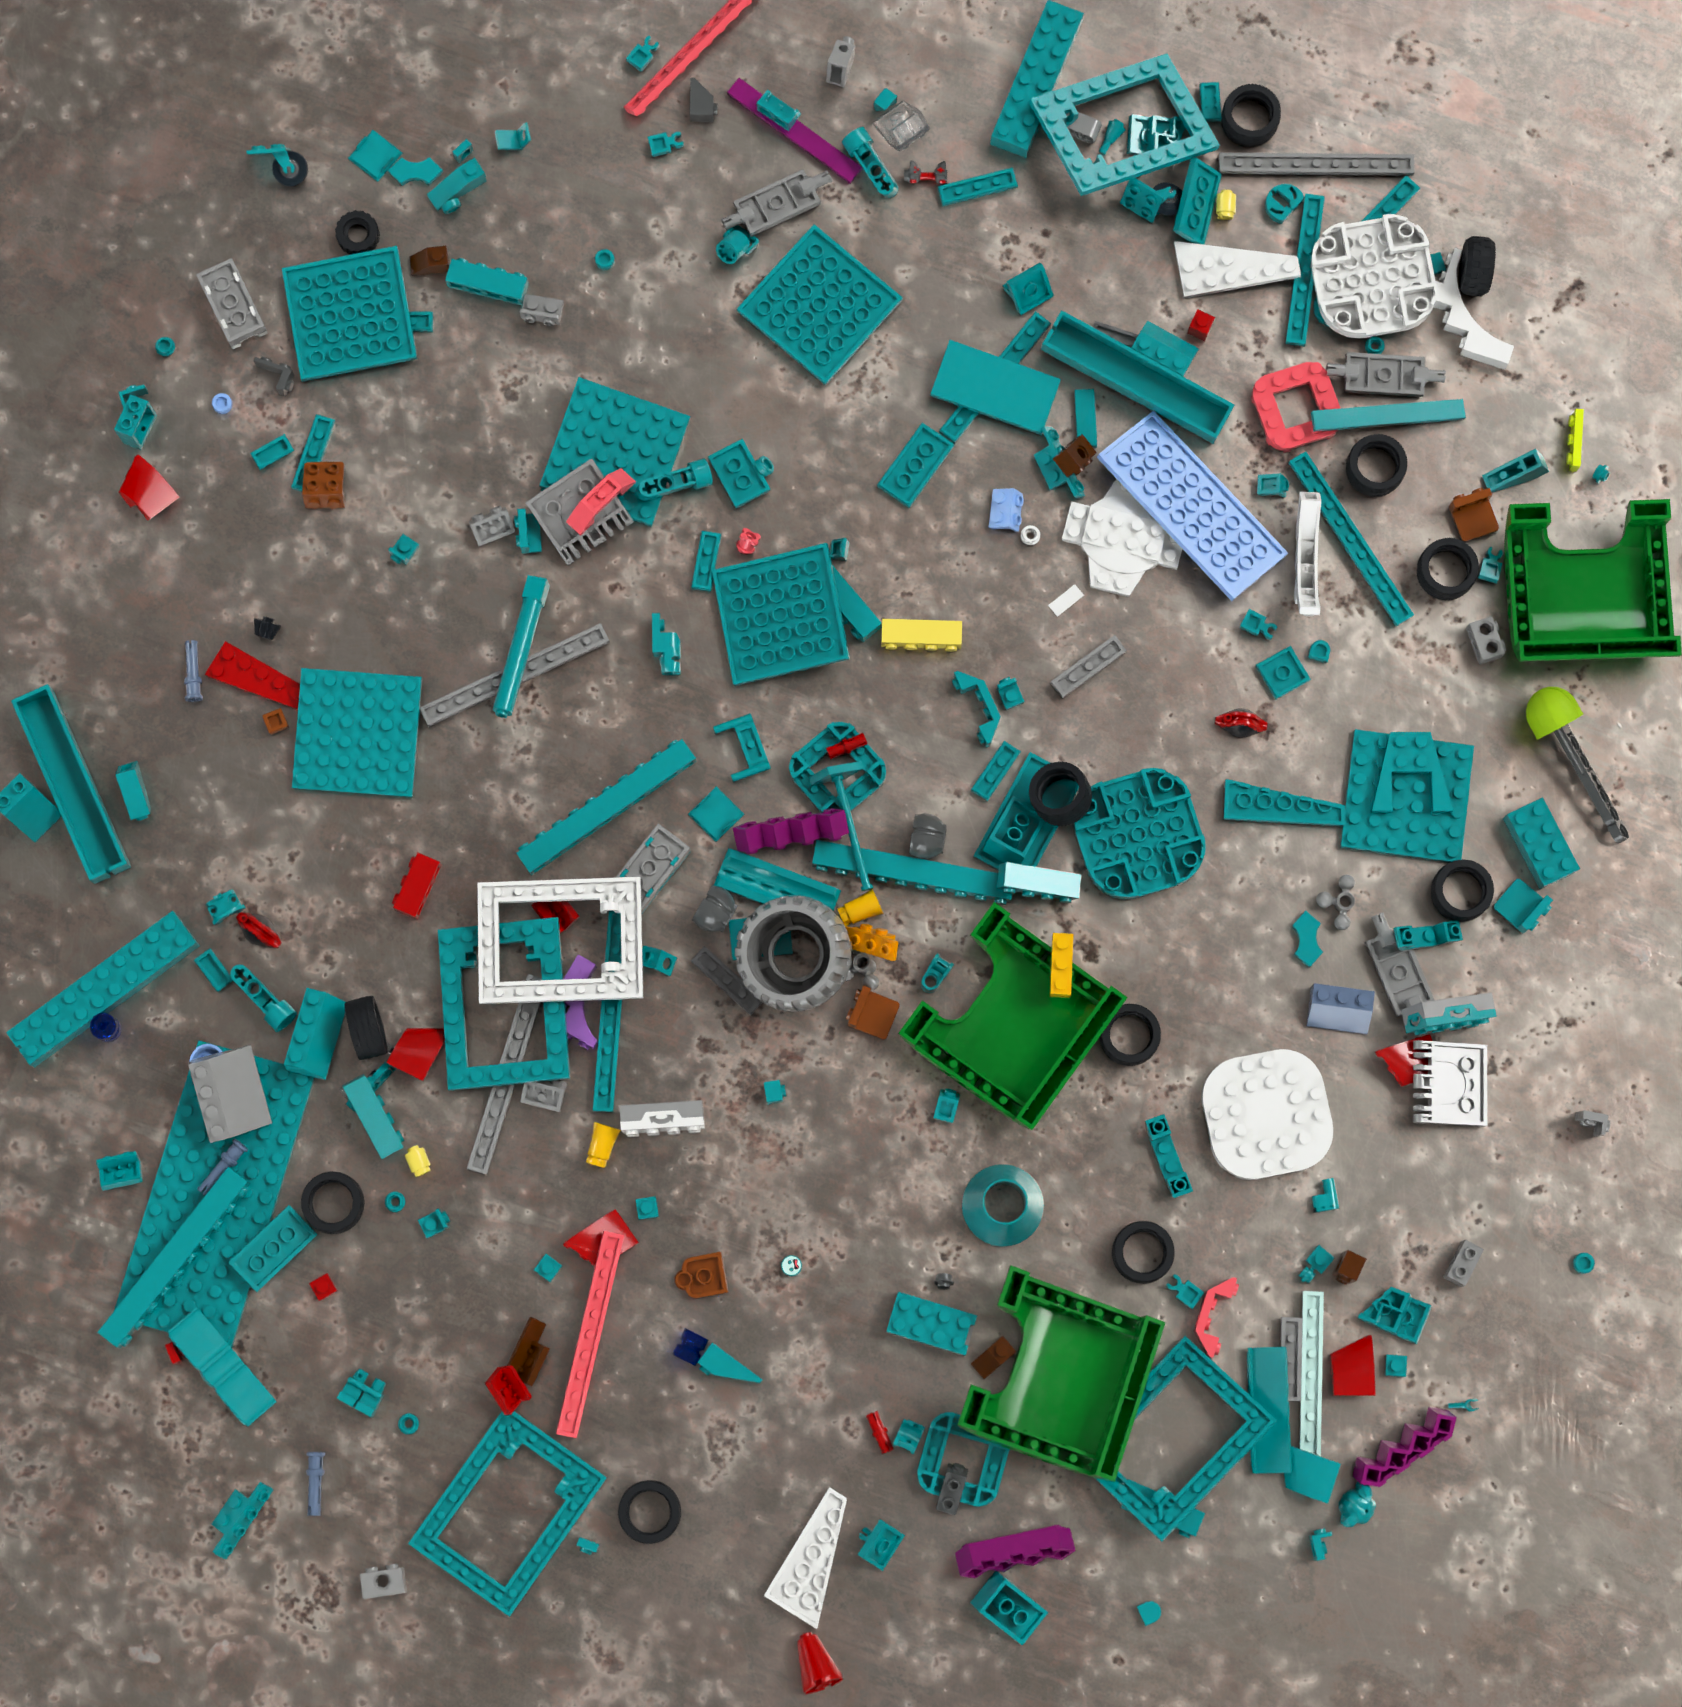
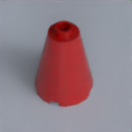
(816, 1664)

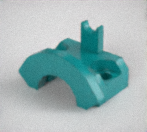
(224, 906)
(909, 1435)

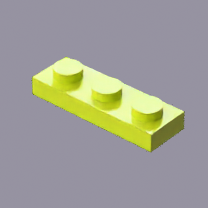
(1574, 440)

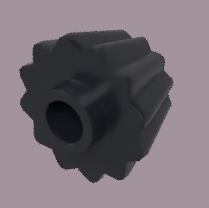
(266, 627)

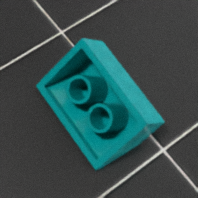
(1165, 348)

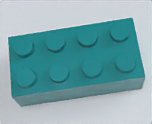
(1541, 843)

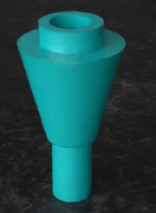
(1113, 132)

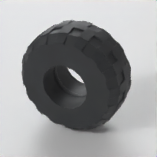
(1477, 266)

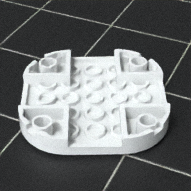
(1374, 276)
(1267, 1114)

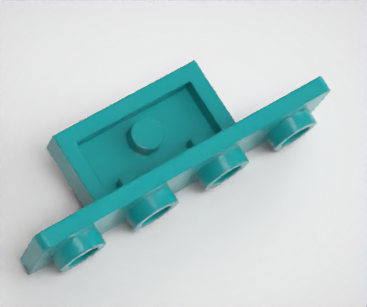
(1049, 468)
(237, 1516)

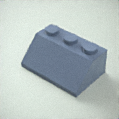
(1340, 1008)

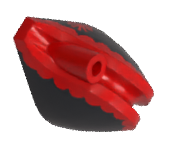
(1241, 723)
(258, 930)

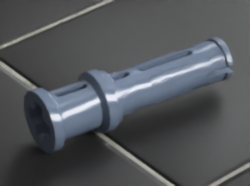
(192, 680)
(228, 1159)
(315, 1472)

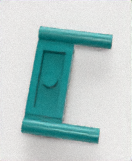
(750, 744)

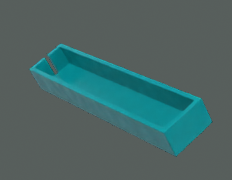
(1137, 377)
(71, 784)
(103, 989)

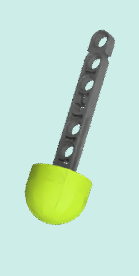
(1550, 712)

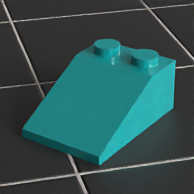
(1014, 832)
(1009, 1607)

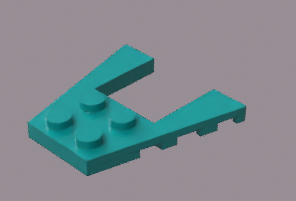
(1411, 754)

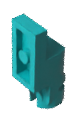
(666, 647)

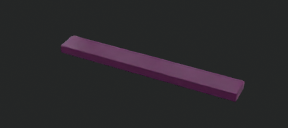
(799, 135)

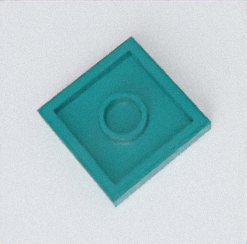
(1283, 672)

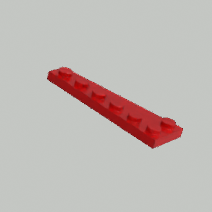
(251, 675)

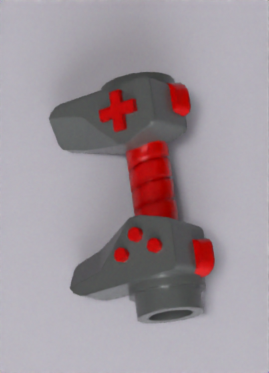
(914, 174)

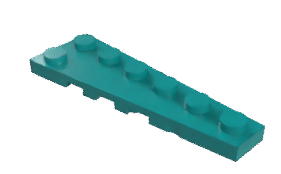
(1260, 804)

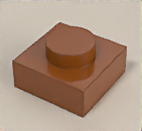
(275, 721)

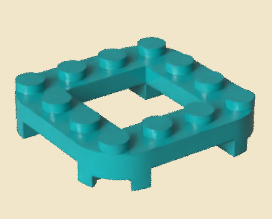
(816, 749)
(933, 1453)

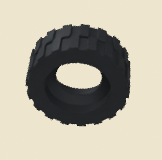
(347, 222)

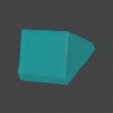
(839, 549)

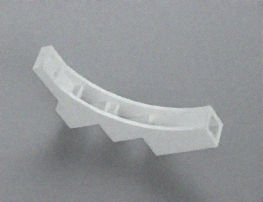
(1475, 341)
(1307, 553)

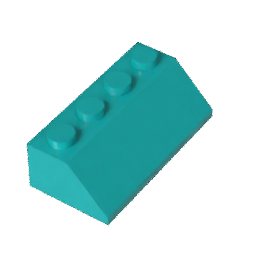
(315, 1034)

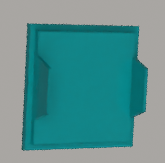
(375, 155)
(716, 814)

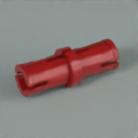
(846, 746)
(879, 1432)

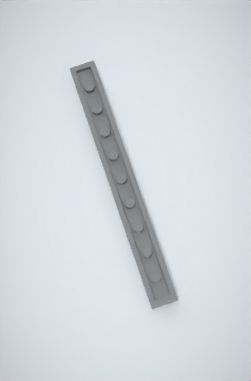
(1316, 164)
(535, 666)
(501, 1095)

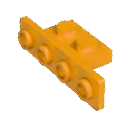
(873, 941)

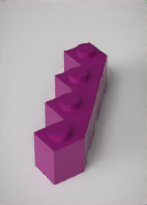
(802, 829)
(1414, 1443)
(1019, 1548)

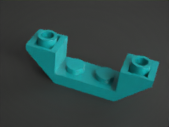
(967, 683)
(1427, 936)
(1167, 1157)

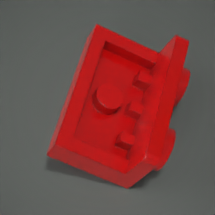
(559, 909)
(507, 1388)

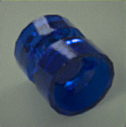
(105, 1027)
(690, 1347)

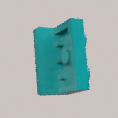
(529, 532)
(119, 1170)

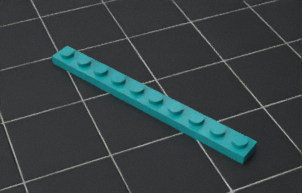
(1352, 540)
(609, 1028)

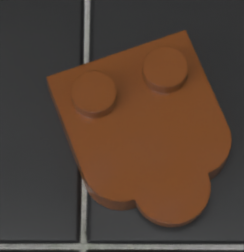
(703, 1276)

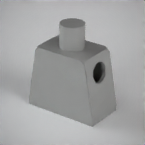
(842, 57)

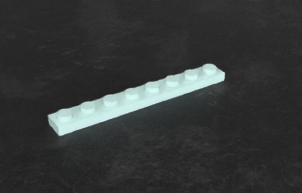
(1311, 1372)

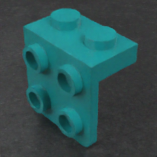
(1522, 906)

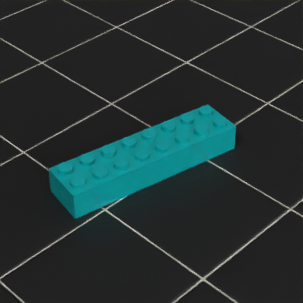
(1036, 76)

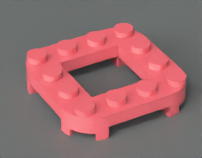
(1263, 398)

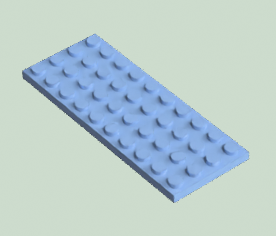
(1192, 505)

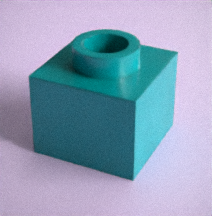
(774, 1092)

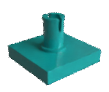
(880, 1544)

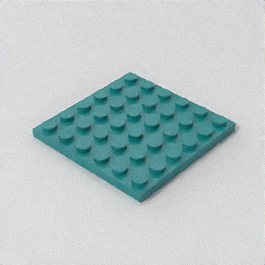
(819, 304)
(349, 313)
(617, 434)
(780, 614)
(357, 732)
(1411, 826)

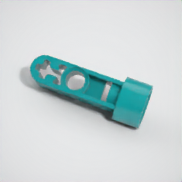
(859, 145)
(695, 475)
(278, 1013)

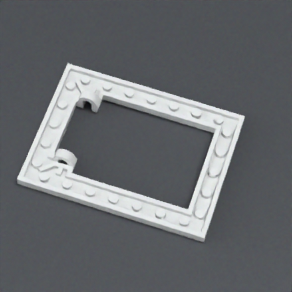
(615, 894)

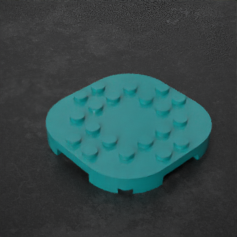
(1140, 834)

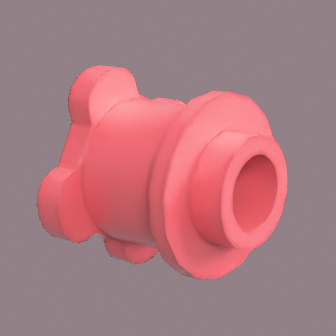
(747, 542)

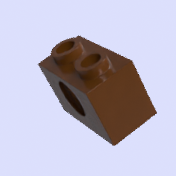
(1075, 456)
(1348, 1267)

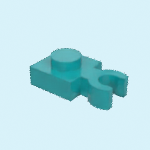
(642, 56)
(661, 143)
(1490, 568)
(1254, 623)
(1187, 1293)

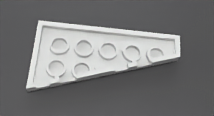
(1221, 269)
(806, 1571)

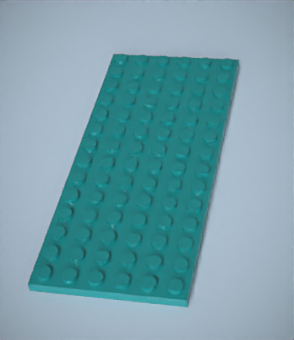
(185, 1163)

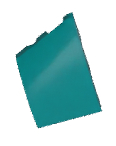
(1152, 132)
(1398, 1314)
(1311, 1475)

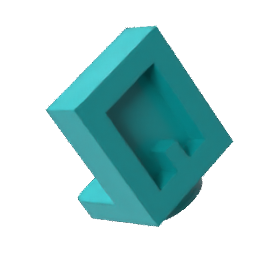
(1272, 485)
(403, 550)
(1009, 693)
(947, 1105)
(434, 1223)
(1318, 1547)

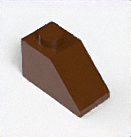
(430, 261)
(993, 1357)

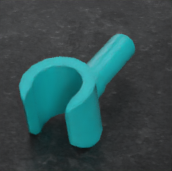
(1467, 1405)

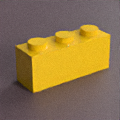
(1061, 965)

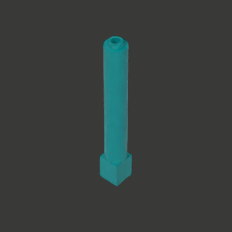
(534, 600)

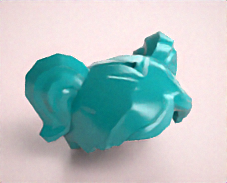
(1354, 1504)

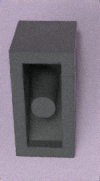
(701, 103)

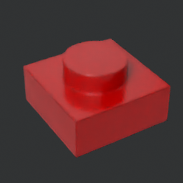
(323, 1287)
(174, 1353)

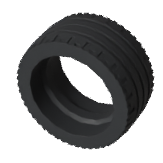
(1254, 93)
(1384, 443)
(1458, 548)
(1052, 773)
(1479, 873)
(366, 1027)
(1153, 1044)
(310, 1191)
(1165, 1240)
(624, 1507)

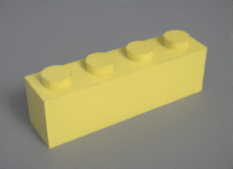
(921, 634)

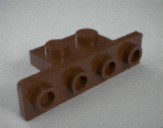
(528, 1353)

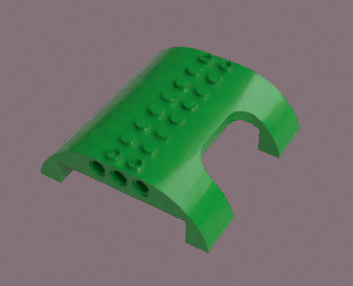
(1589, 599)
(1015, 1040)
(1071, 1379)

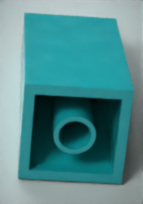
(28, 808)

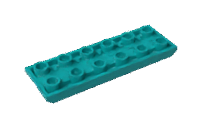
(766, 881)

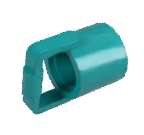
(735, 244)

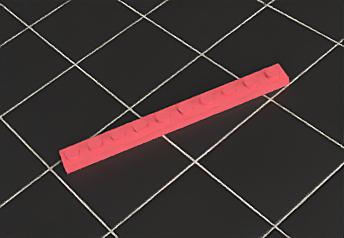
(686, 54)
(589, 1334)

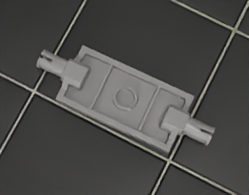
(777, 202)
(1385, 374)
(1397, 969)

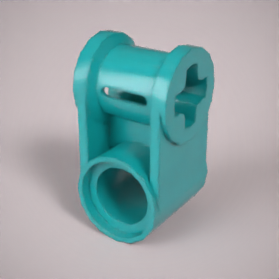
(938, 971)

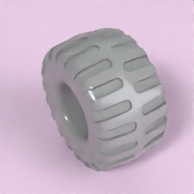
(760, 936)

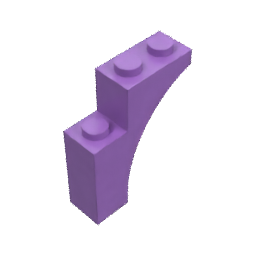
(575, 1016)

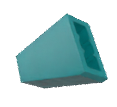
(133, 790)

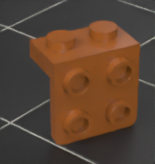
(323, 485)
(1474, 514)
(872, 1013)

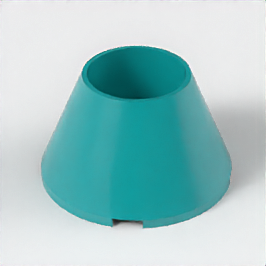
(986, 1227)

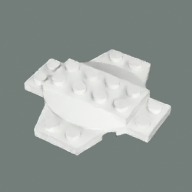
(1119, 540)

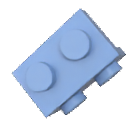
(1006, 509)

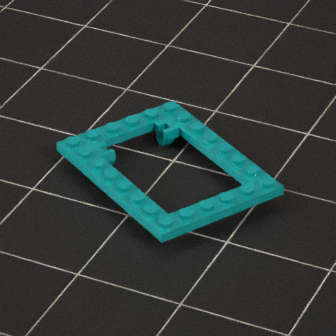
(1090, 176)
(543, 945)
(506, 1437)
(1166, 1515)

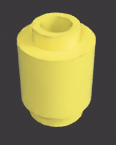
(1225, 205)
(418, 1161)

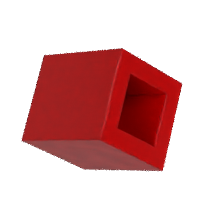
(1201, 325)

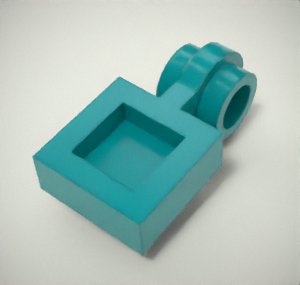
(1319, 1261)

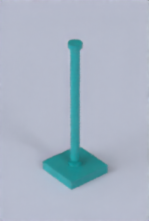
(835, 775)

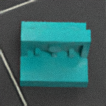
(1029, 288)

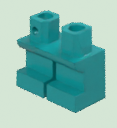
(356, 1388)

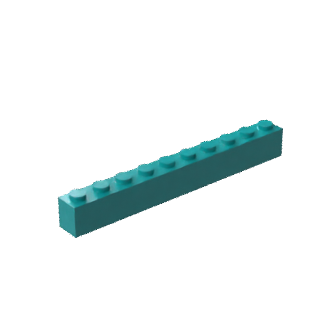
(606, 807)
(910, 871)
(173, 1258)

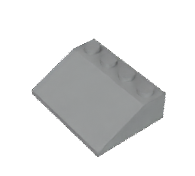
(230, 1093)

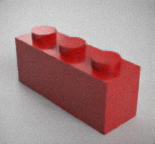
(416, 885)

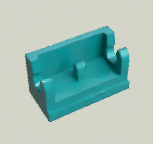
(777, 110)

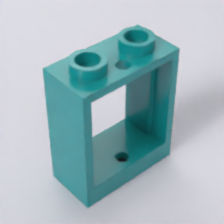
(135, 416)

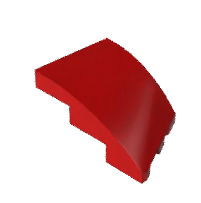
(146, 489)
(417, 1051)
(1401, 1060)
(589, 1239)
(1354, 1369)

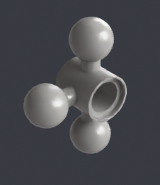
(1325, 899)
(870, 980)

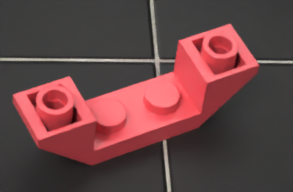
(600, 496)
(1208, 1342)

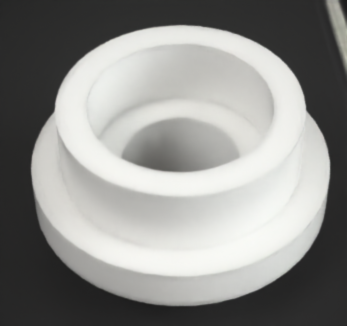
(1030, 529)

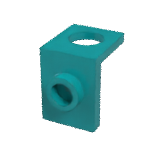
(512, 138)
(134, 390)
(654, 959)

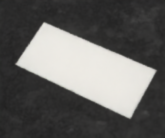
(1066, 600)

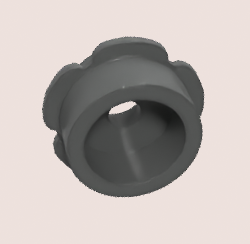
(944, 1281)

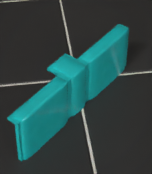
(221, 1367)
(1269, 1387)

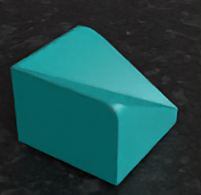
(884, 100)

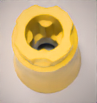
(860, 908)
(601, 1144)

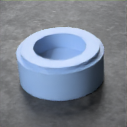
(222, 403)

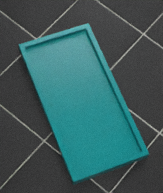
(995, 387)
(1055, 796)

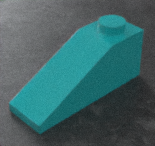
(458, 183)
(1517, 471)
(723, 1365)

